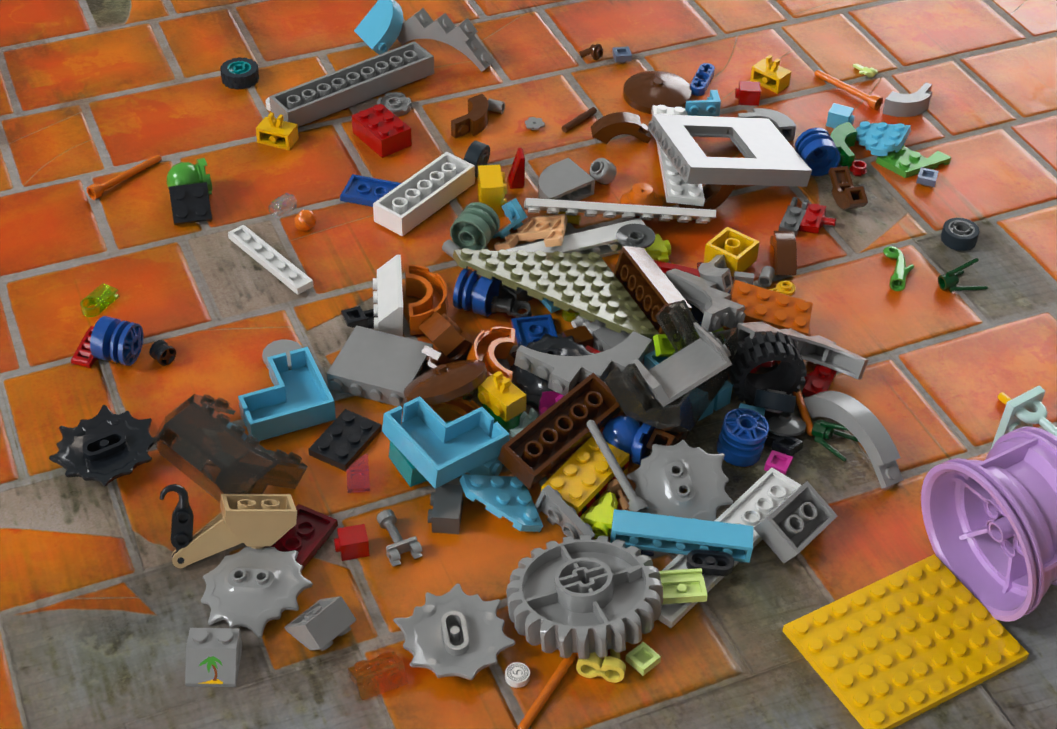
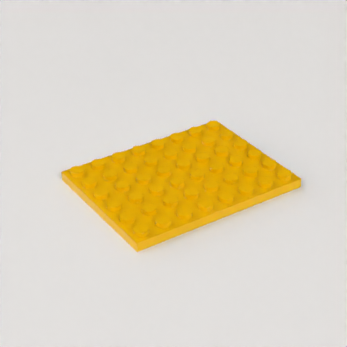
(904, 644)

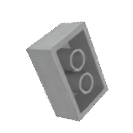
(795, 522)

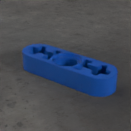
(705, 72)

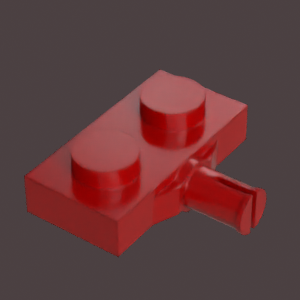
(815, 218)
(818, 380)

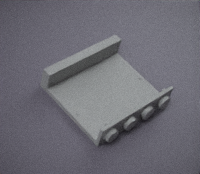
(377, 365)
(686, 367)

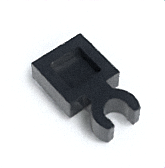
(784, 444)

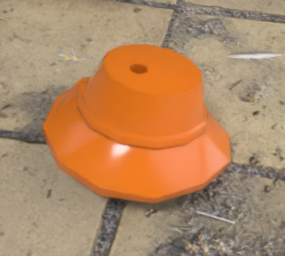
(641, 194)

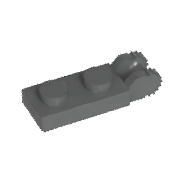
(793, 216)

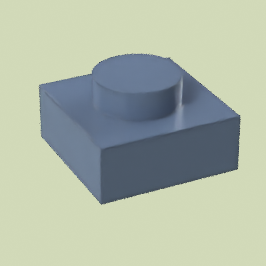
(622, 54)
(927, 177)

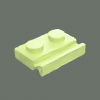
(683, 586)

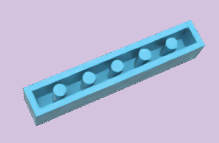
(681, 534)

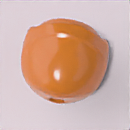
(305, 220)

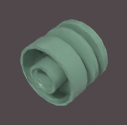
(475, 226)

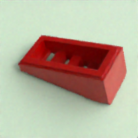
(517, 172)
(82, 350)

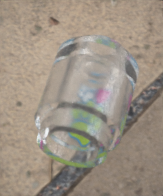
(283, 205)

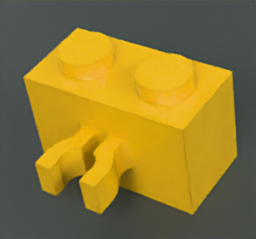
(771, 75)
(277, 132)
(502, 396)

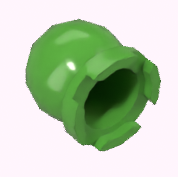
(188, 173)

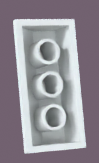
(389, 298)

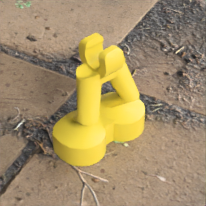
(609, 668)

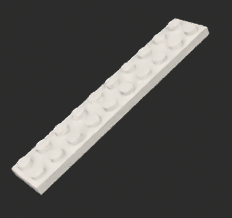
(675, 187)
(627, 211)
(747, 510)

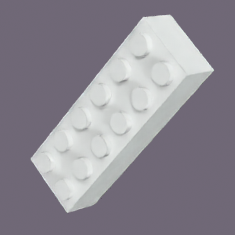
(424, 193)

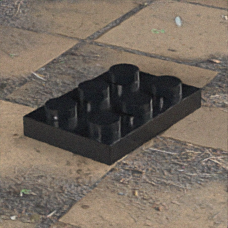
(345, 439)

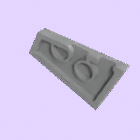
(559, 512)

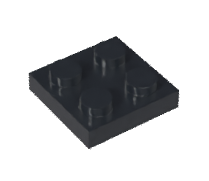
(190, 203)

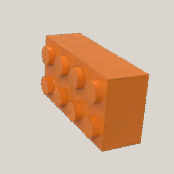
(772, 307)

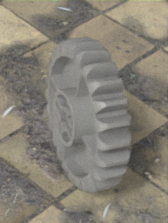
(584, 596)

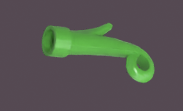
(898, 279)

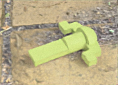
(870, 72)

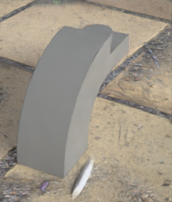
(908, 104)
(782, 122)
(717, 272)

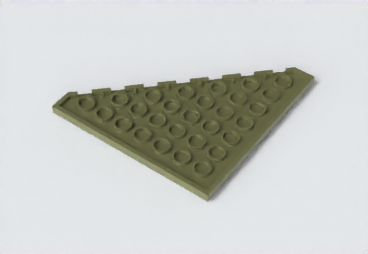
(568, 280)

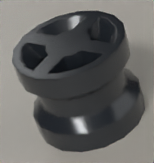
(162, 352)

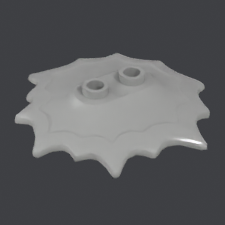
(697, 473)
(254, 587)
(454, 634)

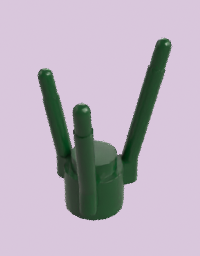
(951, 279)
(824, 430)

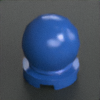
(628, 436)

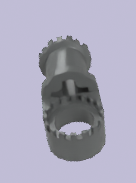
(510, 307)

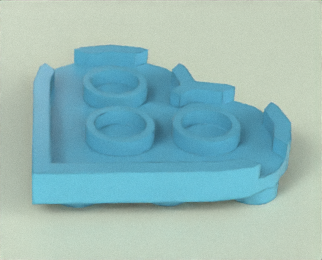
(882, 137)

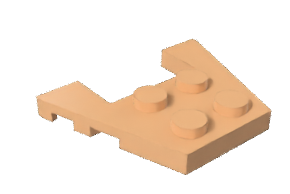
(549, 228)

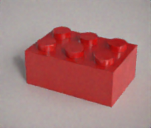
(381, 130)

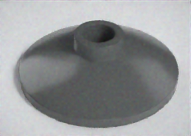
(635, 235)
(785, 424)

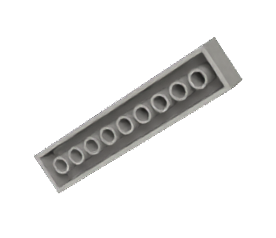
(353, 84)

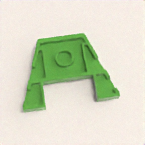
(908, 162)

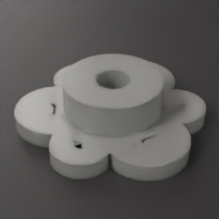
(534, 124)

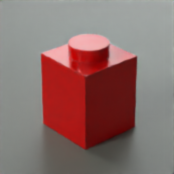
(748, 93)
(352, 542)

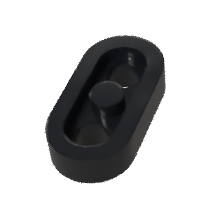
(711, 562)

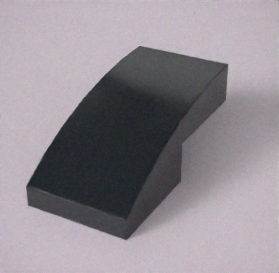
(355, 316)

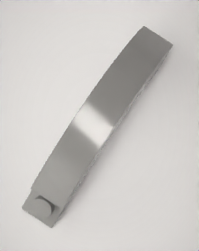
(864, 427)

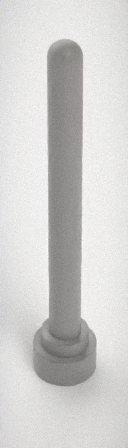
(635, 503)

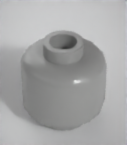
(603, 171)

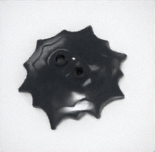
(534, 385)
(104, 446)

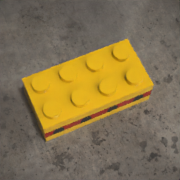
(586, 476)

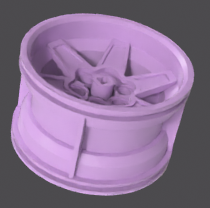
(998, 521)

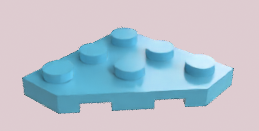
(504, 498)

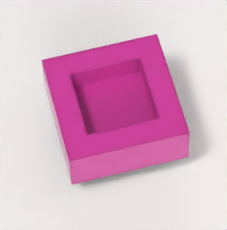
(778, 461)

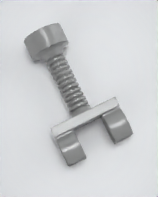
(387, 521)

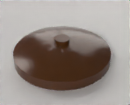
(656, 89)
(447, 381)

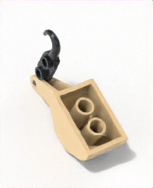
(243, 518)

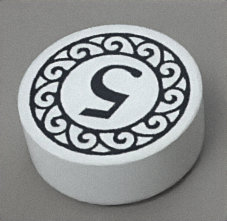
(517, 675)

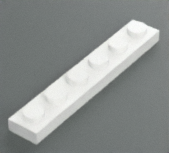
(270, 259)

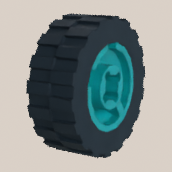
(239, 73)

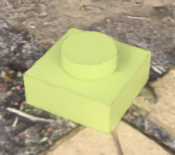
(643, 658)

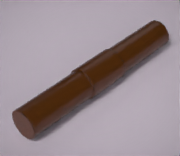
(579, 119)

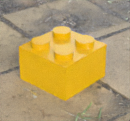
(492, 187)
(738, 249)

